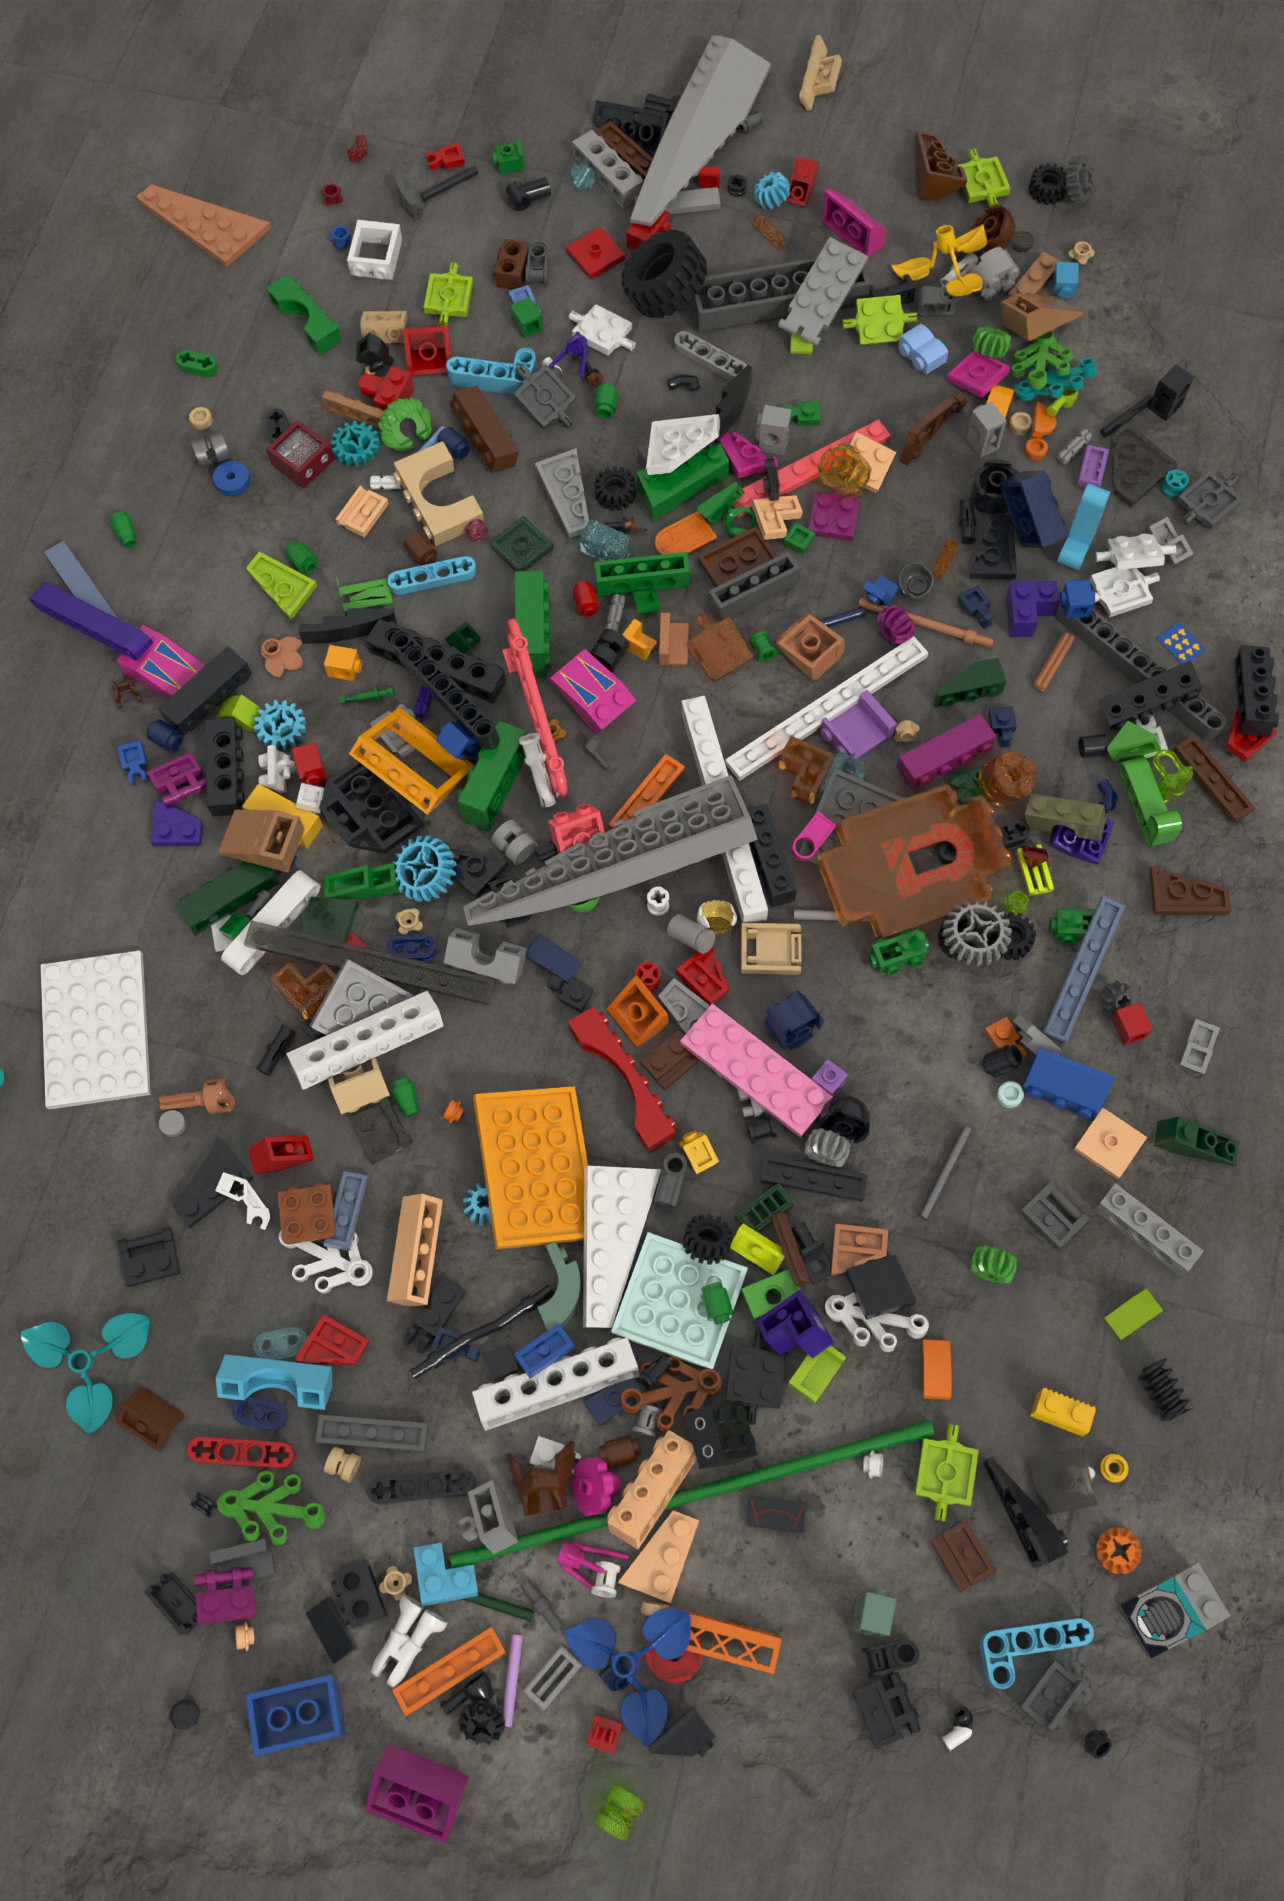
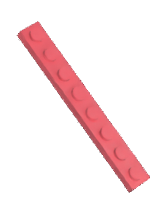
(807, 467)

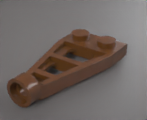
(928, 426)

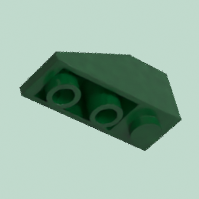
(977, 681)
(1195, 1141)

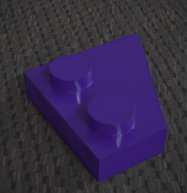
(175, 827)

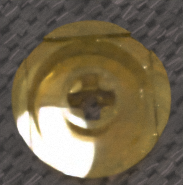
(844, 470)

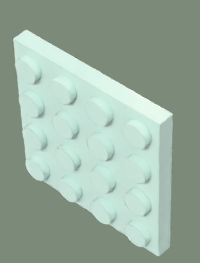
(666, 1306)

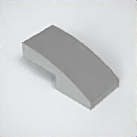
(1166, 535)
(1199, 1046)

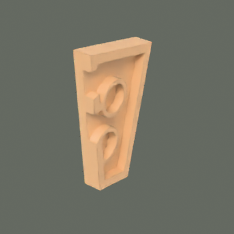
(663, 1558)

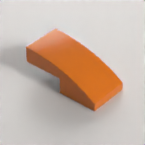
(936, 1369)

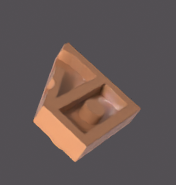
(856, 1246)

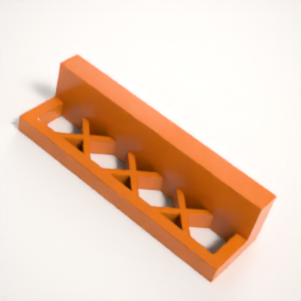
(736, 1631)

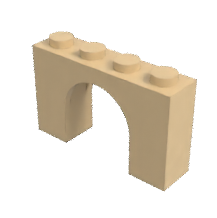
(439, 522)

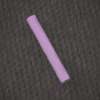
(511, 1679)

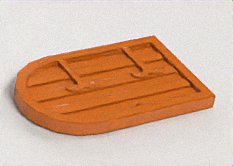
(685, 535)

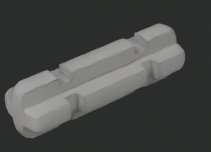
(1074, 446)
(615, 612)

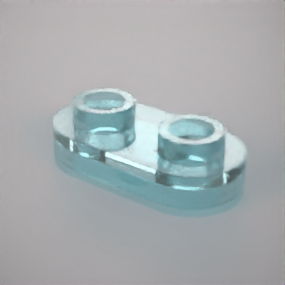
(280, 1343)

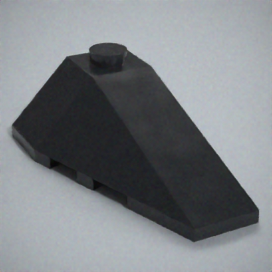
(639, 124)

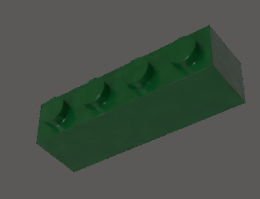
(225, 895)

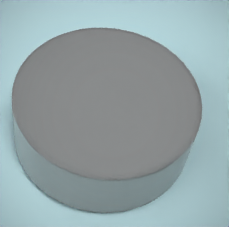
(172, 1123)

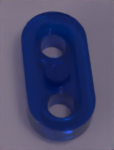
(412, 946)
(260, 1414)

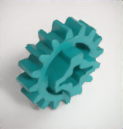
(355, 444)

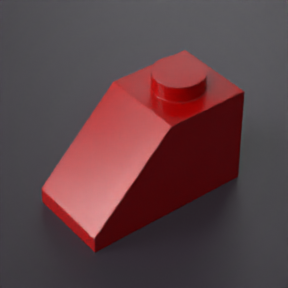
(280, 1153)

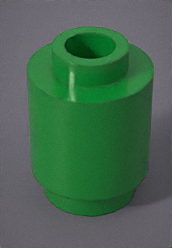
(605, 401)
(301, 557)
(716, 1303)

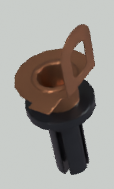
(593, 375)
(625, 526)

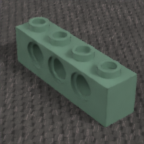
(873, 1613)

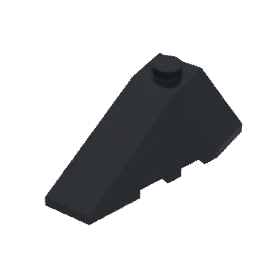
(1034, 1529)

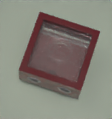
(300, 454)

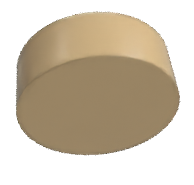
(200, 418)
(1020, 423)
(650, 1607)

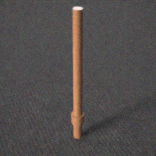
(969, 636)

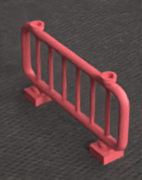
(519, 661)

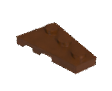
(1184, 896)

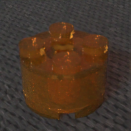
(1008, 778)

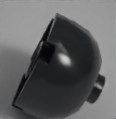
(847, 1117)

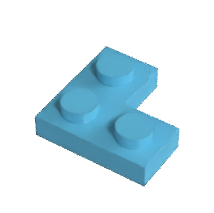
(439, 1584)

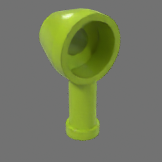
(1065, 401)

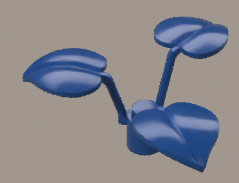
(670, 1635)

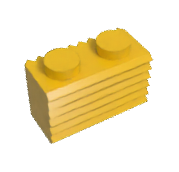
(1063, 1412)

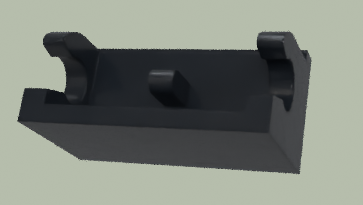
(905, 289)
(174, 1603)

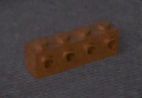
(484, 429)

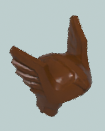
(543, 1486)

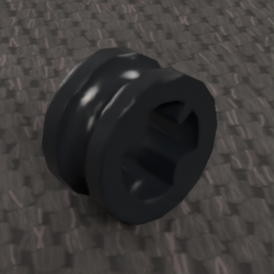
(737, 185)
(203, 1504)

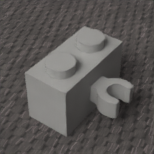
(491, 1518)

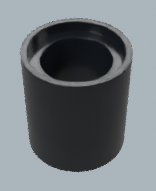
(1093, 746)

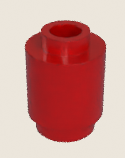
(585, 599)

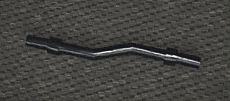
(435, 1359)

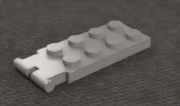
(824, 290)

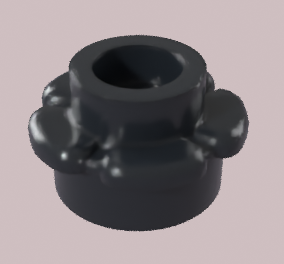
(1097, 1743)

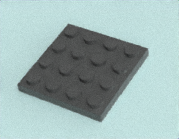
(842, 799)

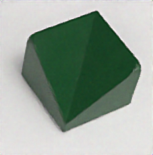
(463, 637)

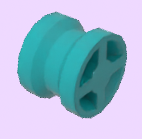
(1172, 480)

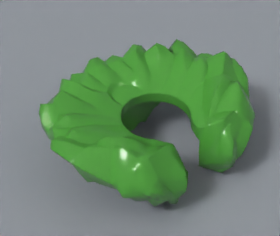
(391, 420)

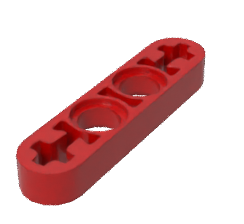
(241, 1452)

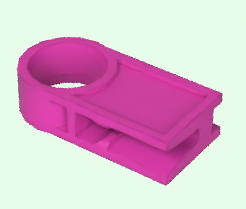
(816, 833)

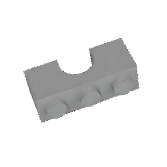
(464, 953)

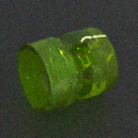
(616, 1823)

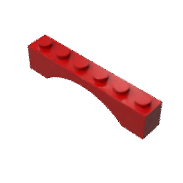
(593, 1036)

